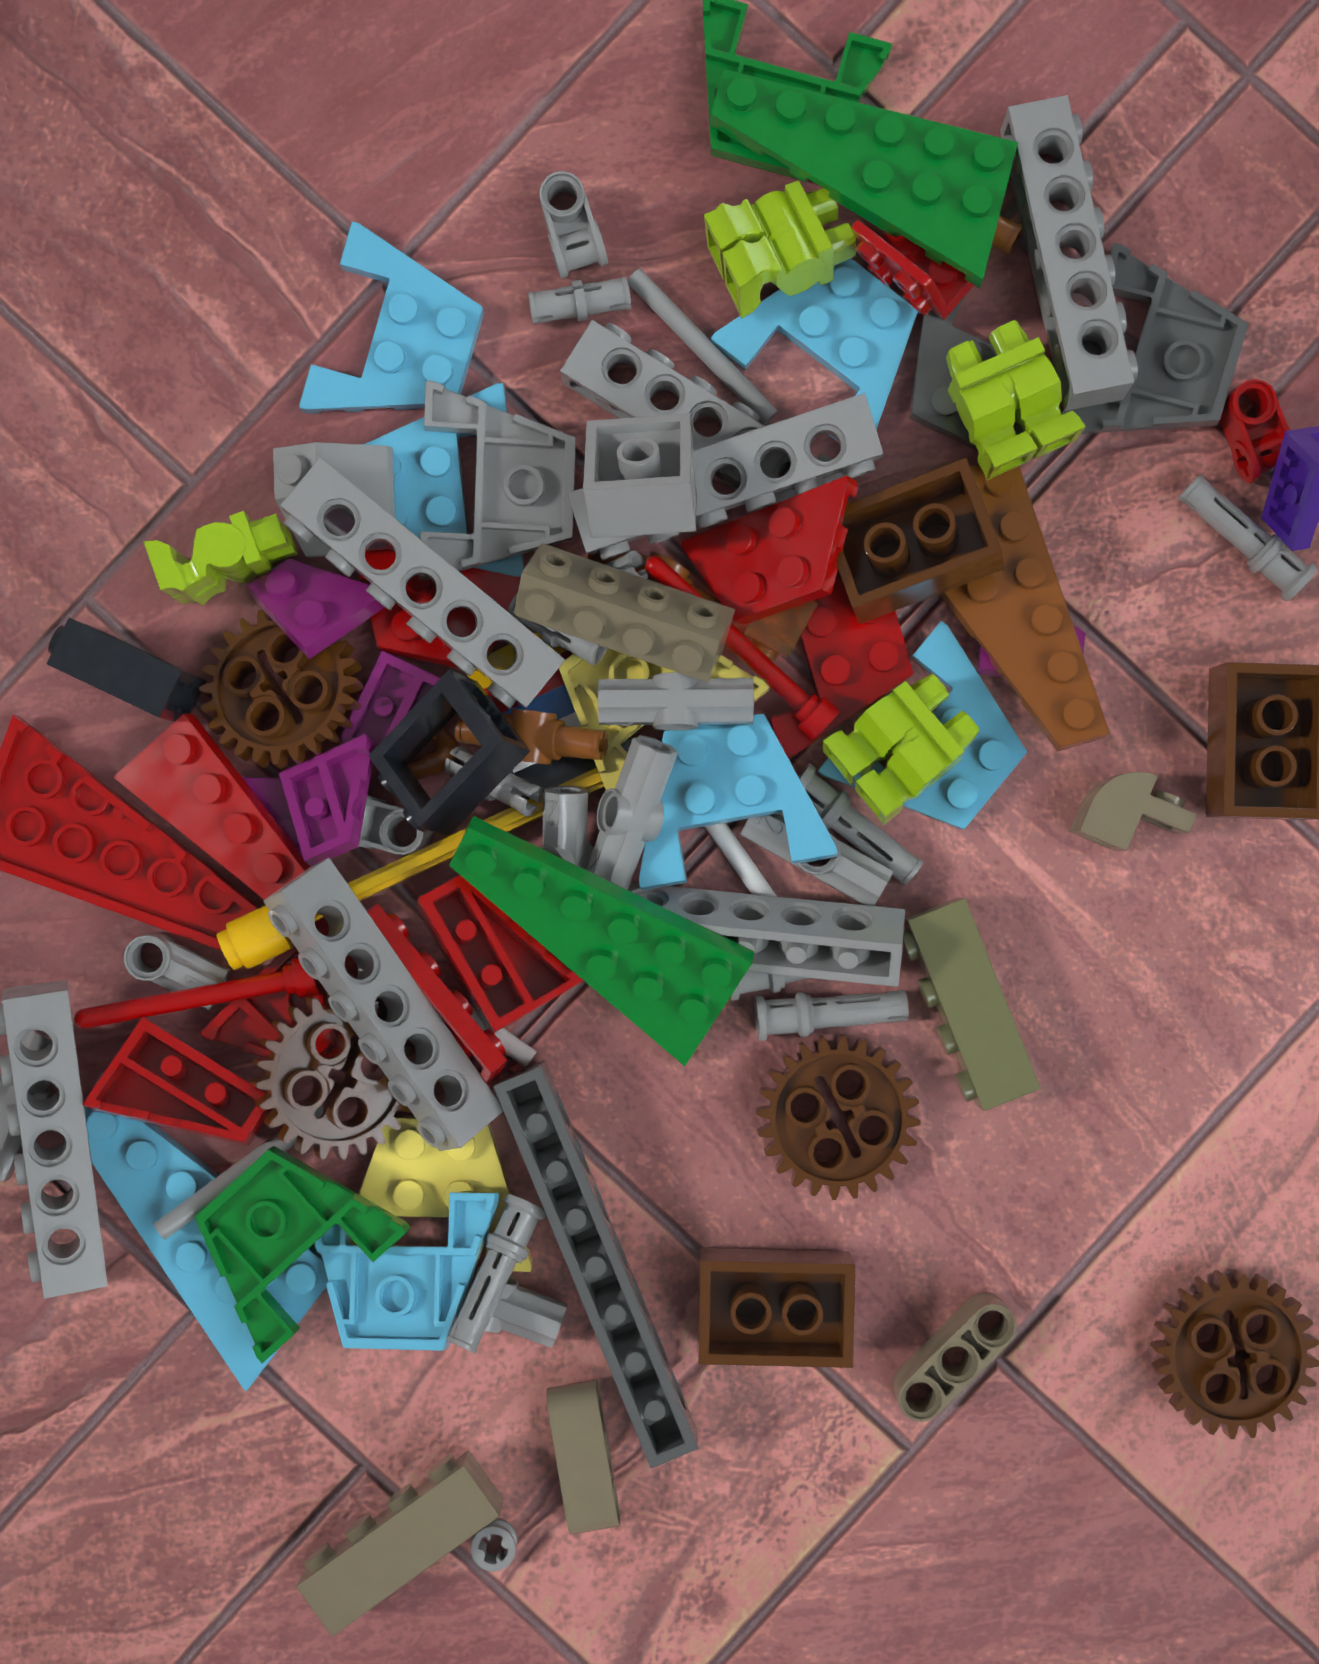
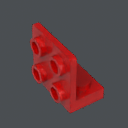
(923, 280)

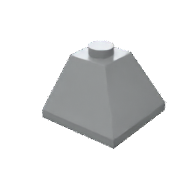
(364, 465)

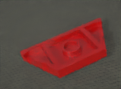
(777, 553)
(398, 638)
(250, 1019)

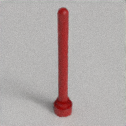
(811, 711)
(291, 979)

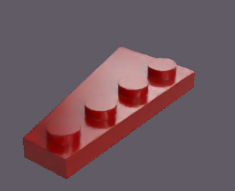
(210, 803)
(480, 1046)

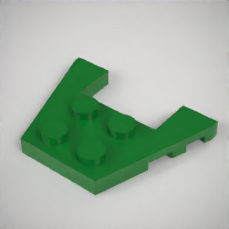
(722, 32)
(270, 1221)

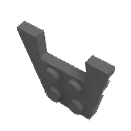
(1181, 357)
(930, 395)

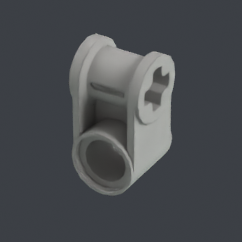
(571, 232)
(380, 825)

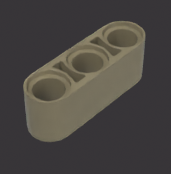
(949, 1381)
(583, 1457)

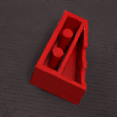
(491, 955)
(177, 1088)

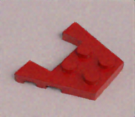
(846, 662)

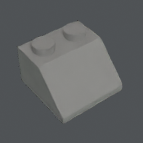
(640, 476)

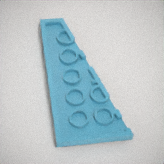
(149, 1179)

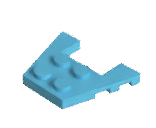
(846, 325)
(420, 335)
(431, 481)
(988, 758)
(727, 777)
(410, 1291)

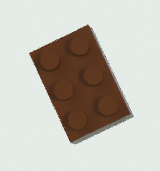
(916, 541)
(1263, 741)
(776, 1308)

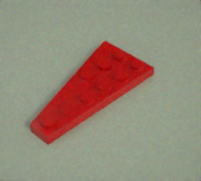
(92, 844)

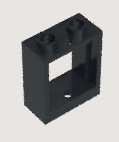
(123, 670)
(478, 777)

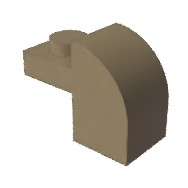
(1118, 803)

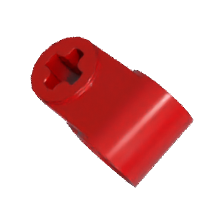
(1254, 435)

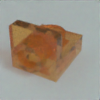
(780, 631)

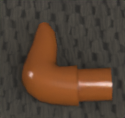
(434, 760)

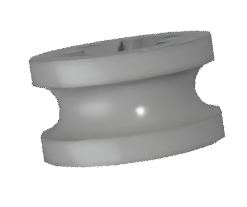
(509, 1541)

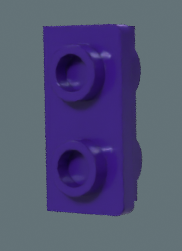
(1294, 489)

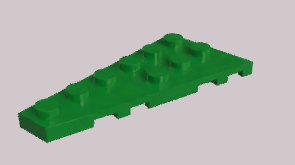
(888, 167)
(634, 953)

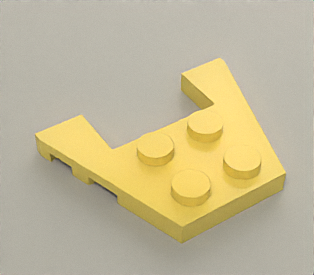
(582, 686)
(417, 1178)

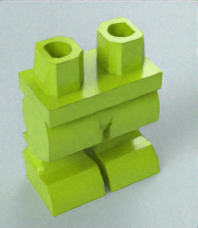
(777, 243)
(1007, 389)
(221, 553)
(915, 737)

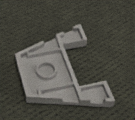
(518, 481)

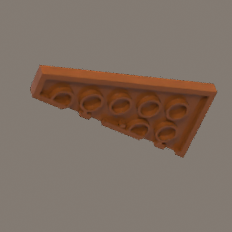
(1026, 622)

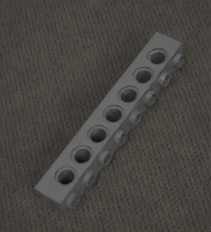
(597, 1264)

